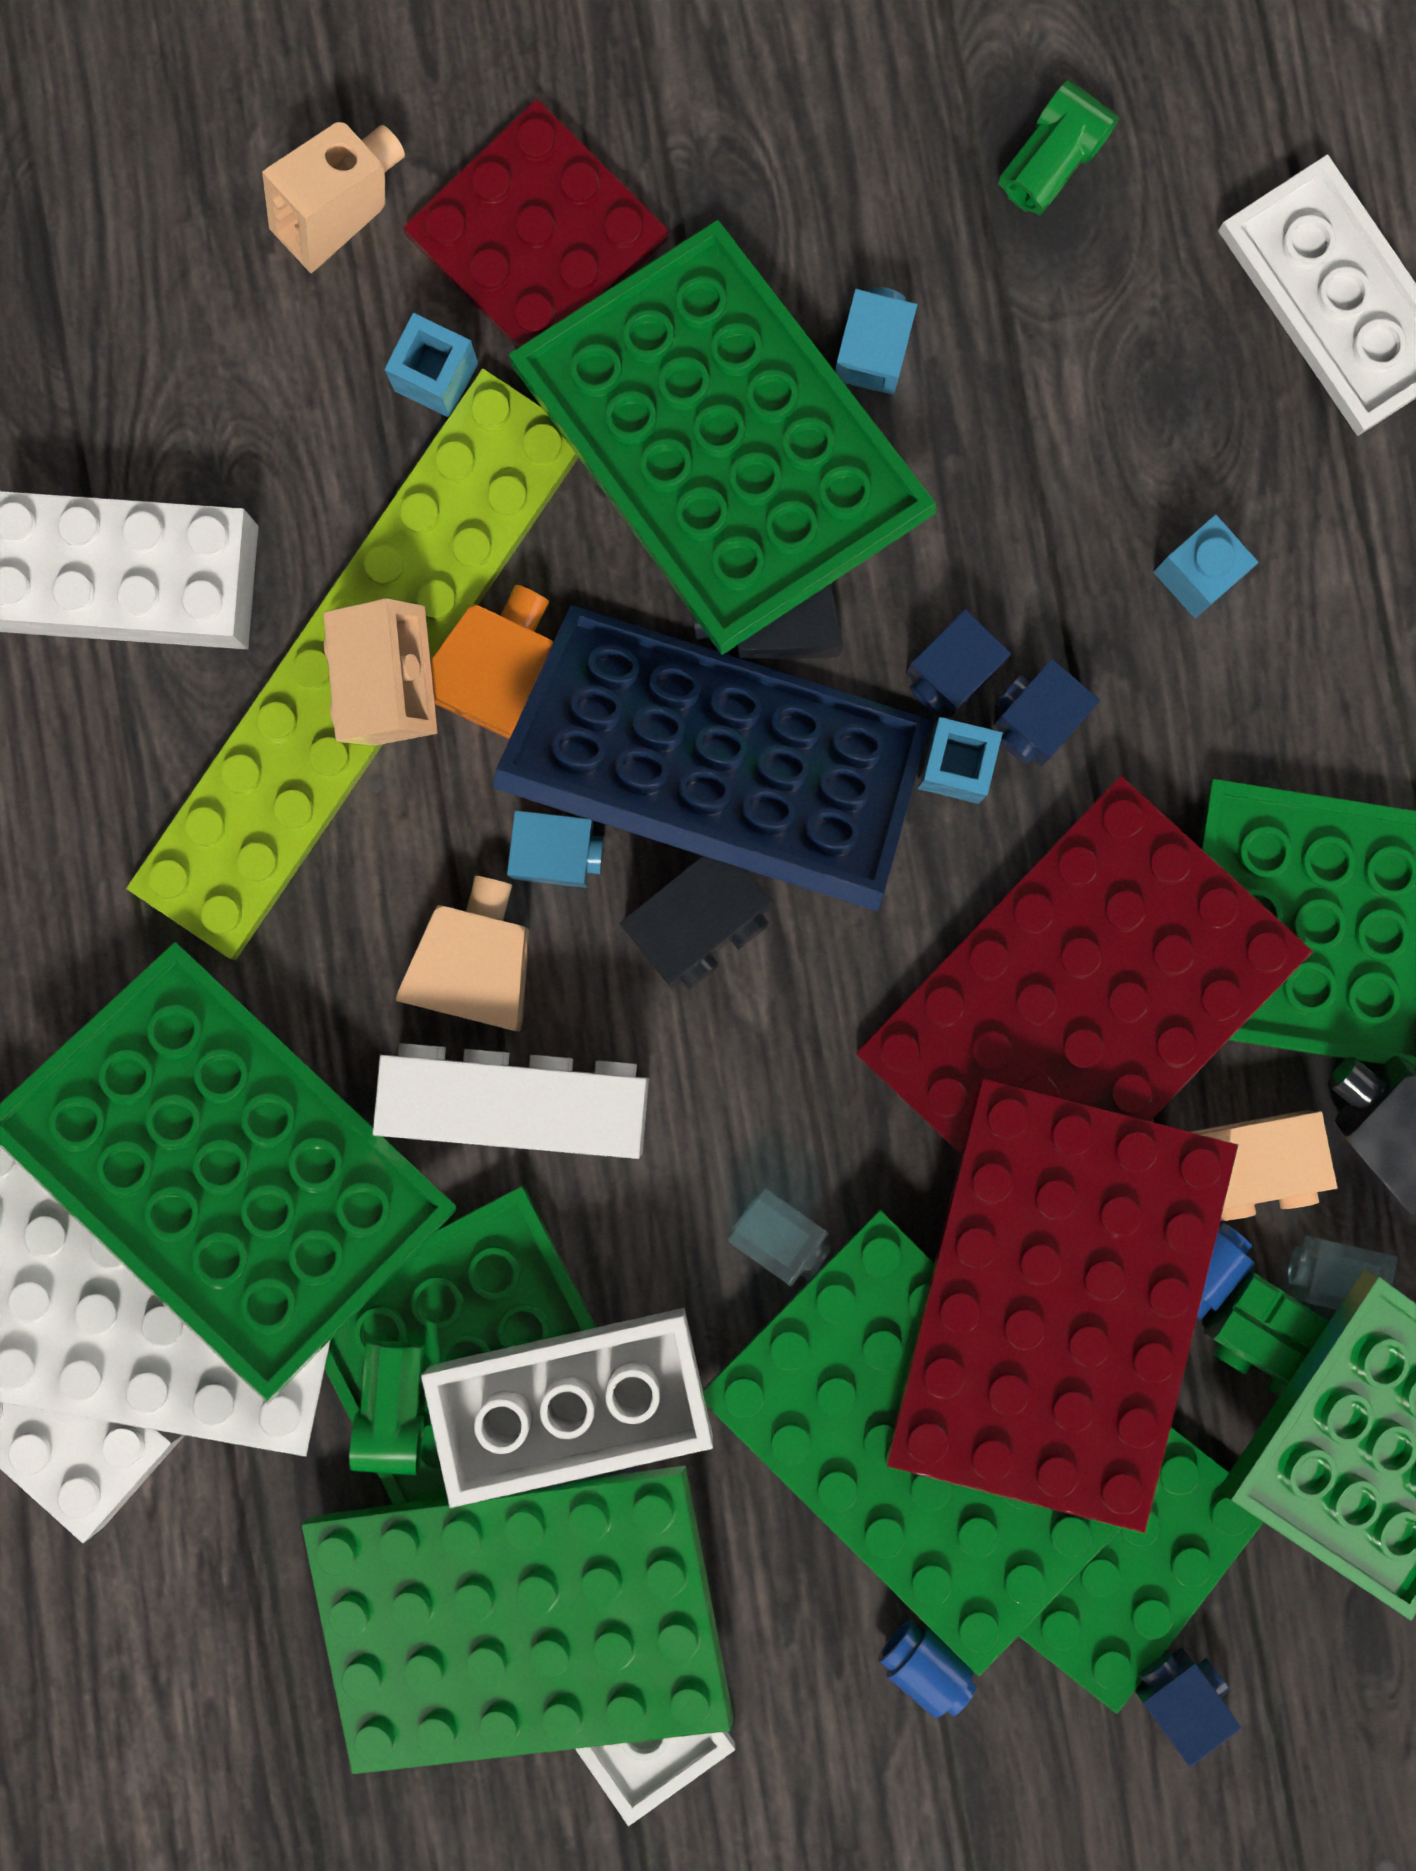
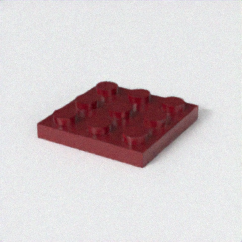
(535, 227)

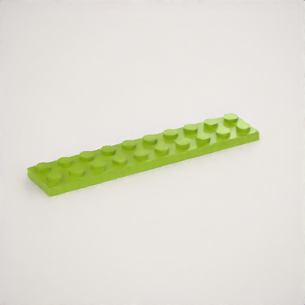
(282, 765)

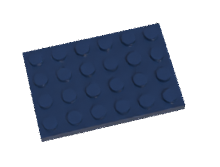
(717, 757)

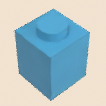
(875, 339)
(431, 365)
(1205, 566)
(960, 760)
(554, 849)

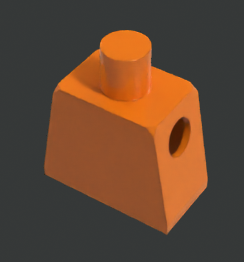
(492, 662)

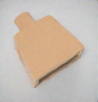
(328, 190)
(472, 961)

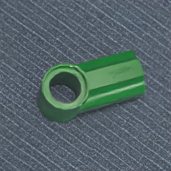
(1066, 135)
(388, 1427)

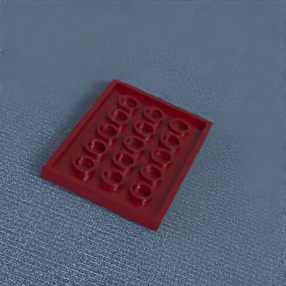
(1091, 977)
(1061, 1305)

